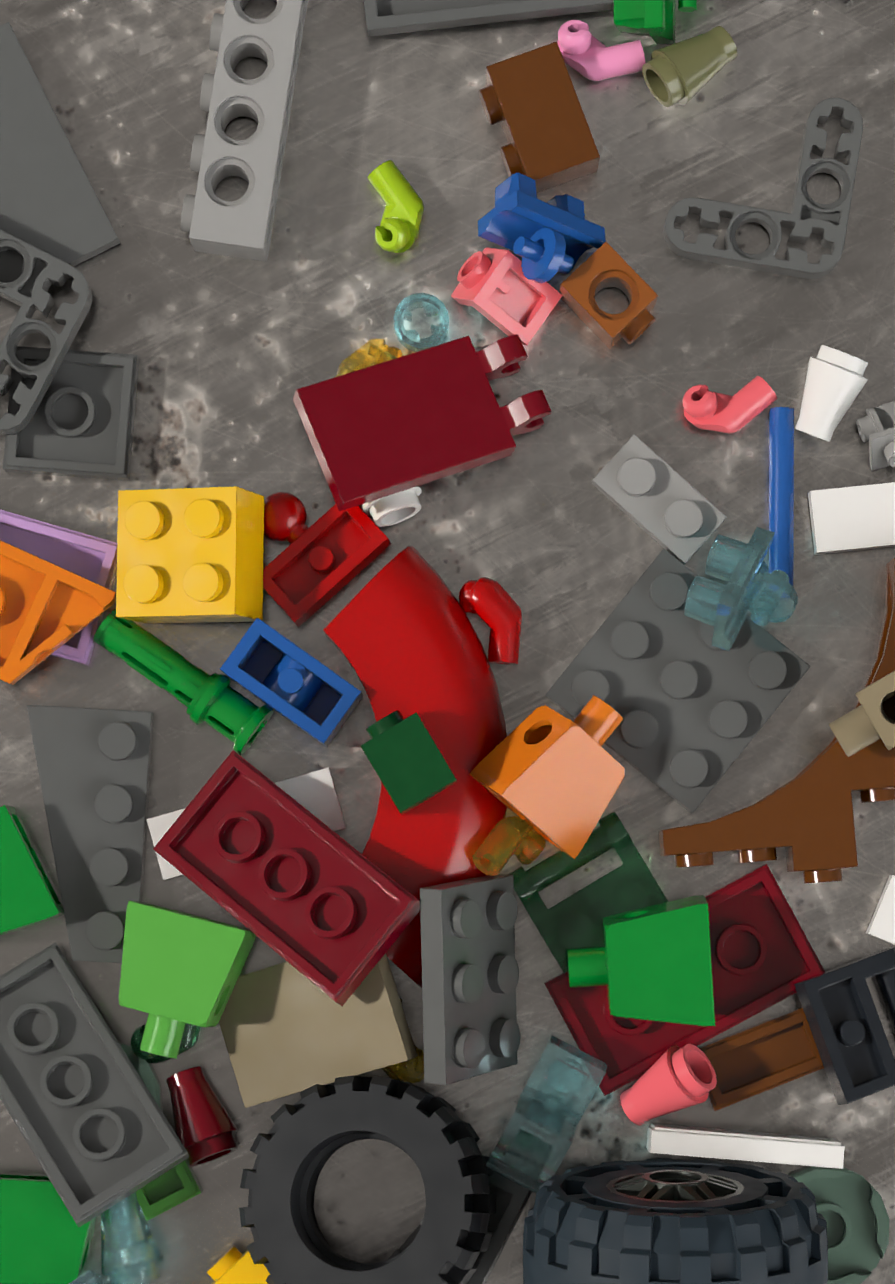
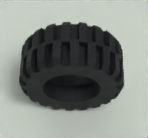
(355, 1110)

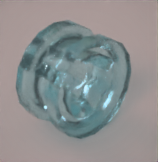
(431, 306)

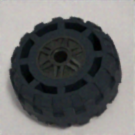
(674, 1226)

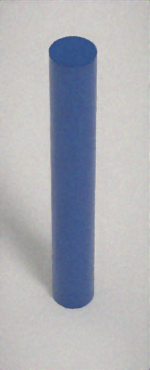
(781, 490)

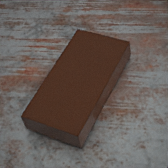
(762, 1058)

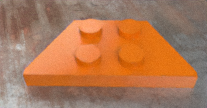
(41, 609)

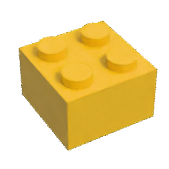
(190, 555)

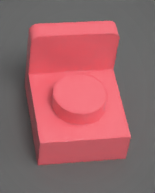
(498, 290)

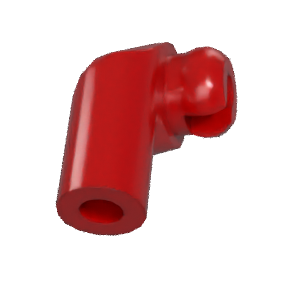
(500, 613)

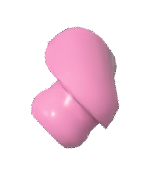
(595, 59)

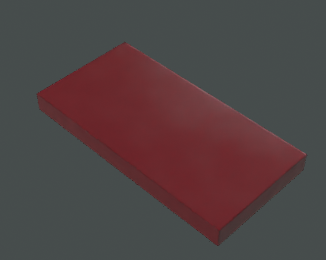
(288, 878)
(754, 961)

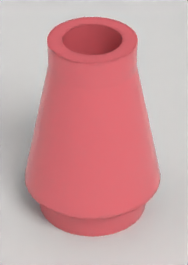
(671, 1084)

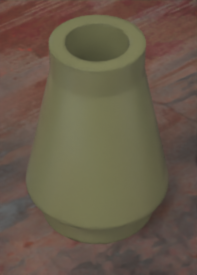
(687, 66)

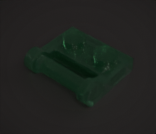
(579, 918)

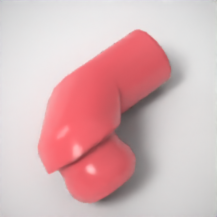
(726, 412)

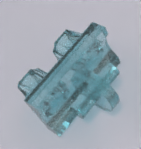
(748, 588)

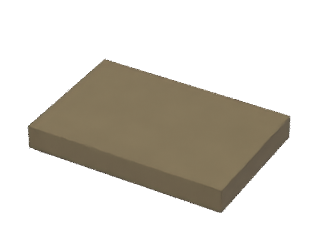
(293, 1035)

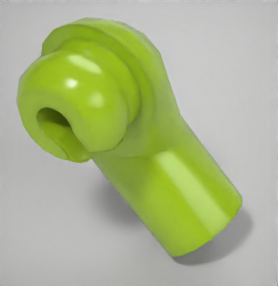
(402, 209)

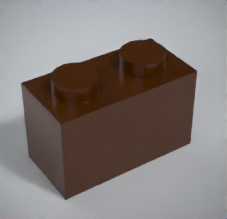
(539, 118)

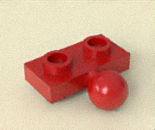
(319, 556)

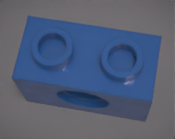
(292, 682)

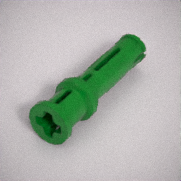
(205, 695)

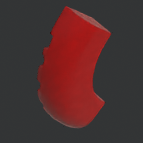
(425, 658)

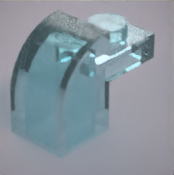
(546, 1115)

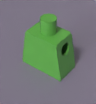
(178, 971)

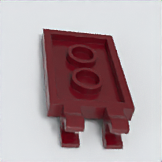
(416, 418)

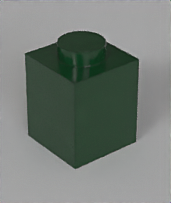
(407, 760)

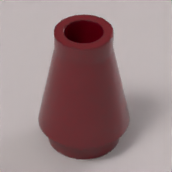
(200, 1117)

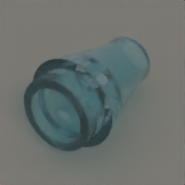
(128, 1245)

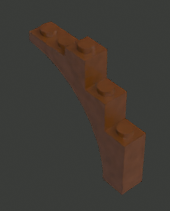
(811, 811)

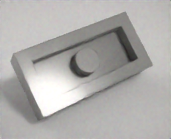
(658, 499)

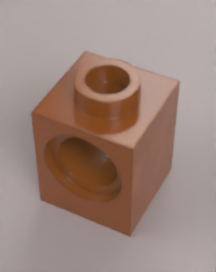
(604, 270)

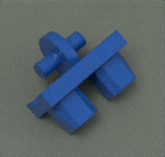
(543, 233)

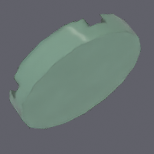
(854, 1221)

